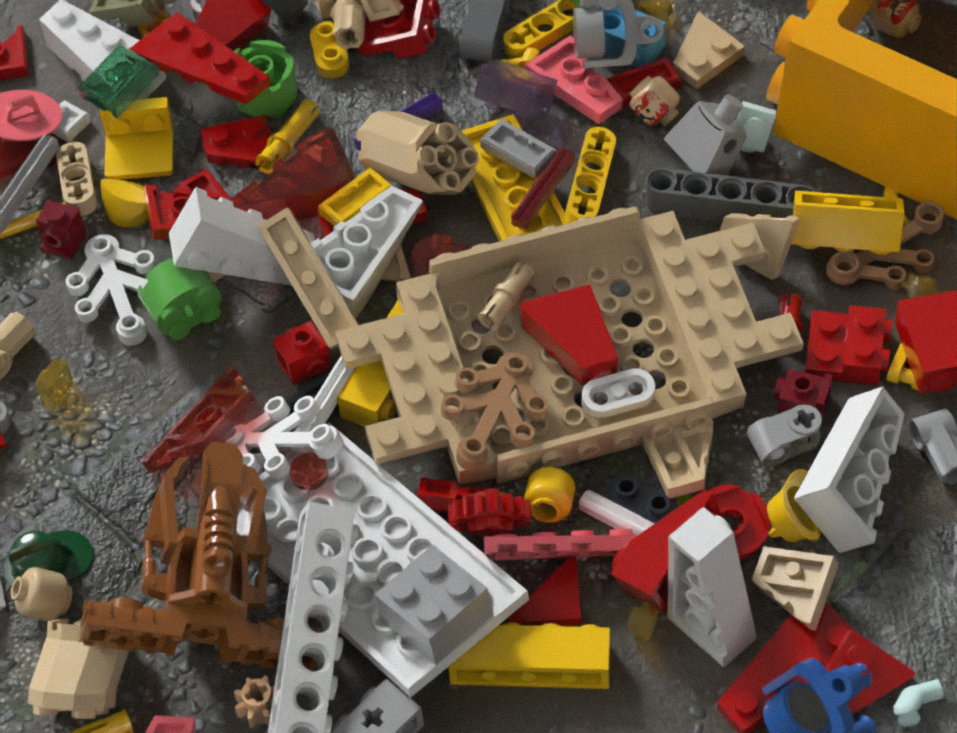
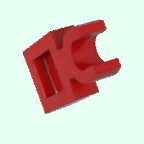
(440, 493)

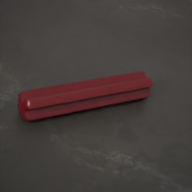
(542, 188)

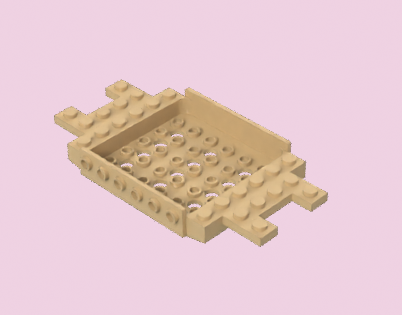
(678, 286)

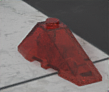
(301, 181)

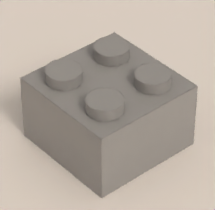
(434, 604)

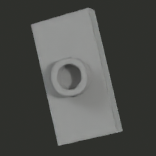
(517, 148)

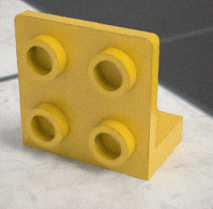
(139, 140)

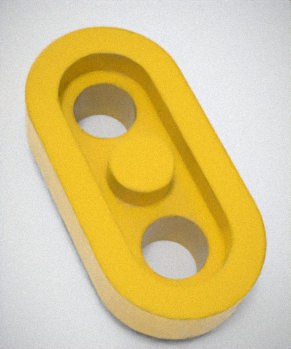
(329, 58)

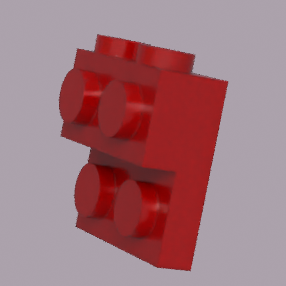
(403, 33)
(849, 344)

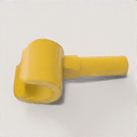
(529, 54)

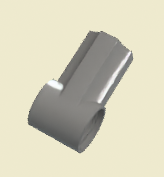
(938, 438)

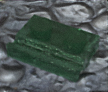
(117, 81)

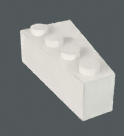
(85, 40)
(224, 240)
(850, 469)
(708, 587)

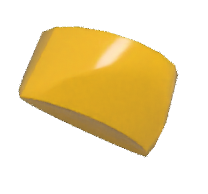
(124, 202)

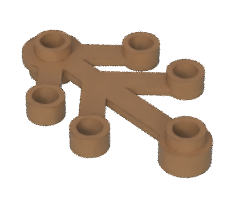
(927, 221)
(494, 403)

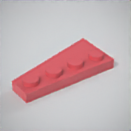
(548, 546)

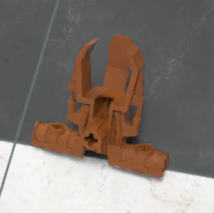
(206, 575)

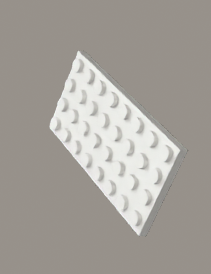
(391, 535)

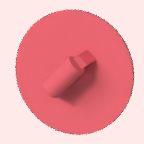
(27, 115)

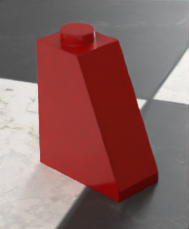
(233, 20)
(572, 332)
(930, 339)

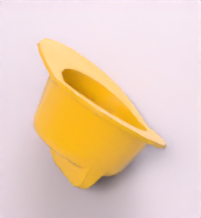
(787, 516)

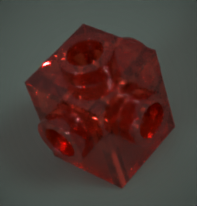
(431, 248)

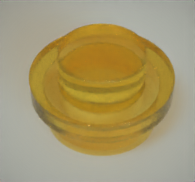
(919, 285)
(642, 620)

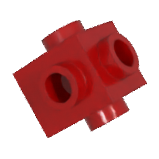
(302, 352)

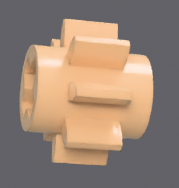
(247, 699)

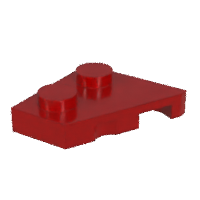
(236, 141)
(885, 669)

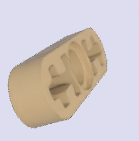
(70, 170)

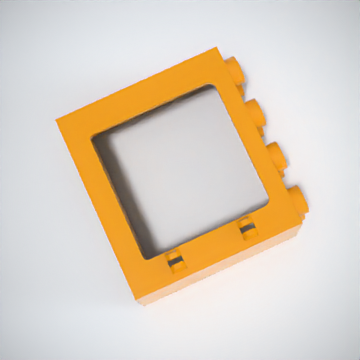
(866, 104)

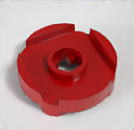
(752, 513)

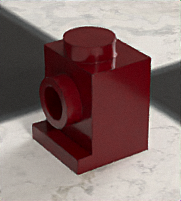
(60, 229)
(803, 389)

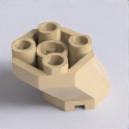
(417, 152)
(74, 674)

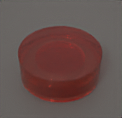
(308, 471)

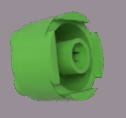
(279, 66)
(179, 298)

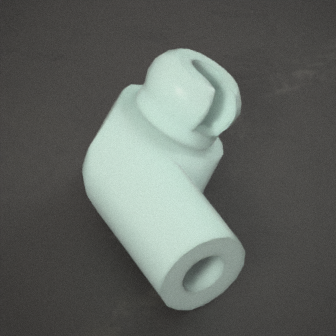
(912, 699)

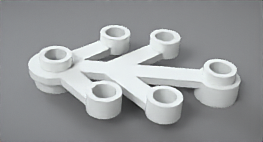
(103, 252)
(322, 439)

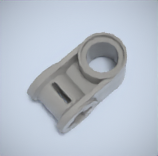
(784, 437)

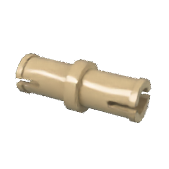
(506, 296)

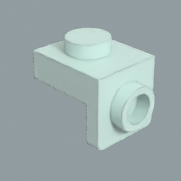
(757, 123)

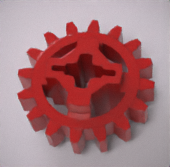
(489, 513)

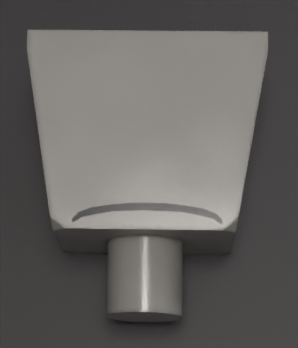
(709, 136)

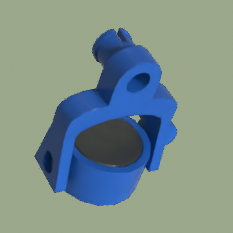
(819, 704)

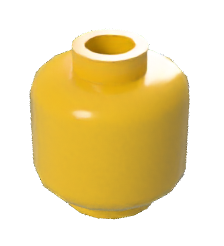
(550, 494)

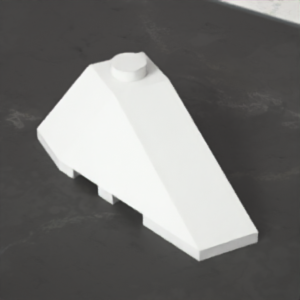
(364, 246)

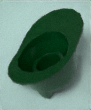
(57, 551)

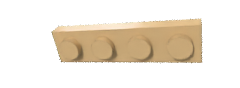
(307, 275)

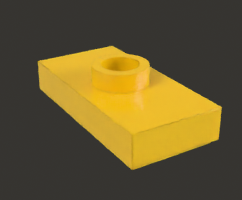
(349, 199)

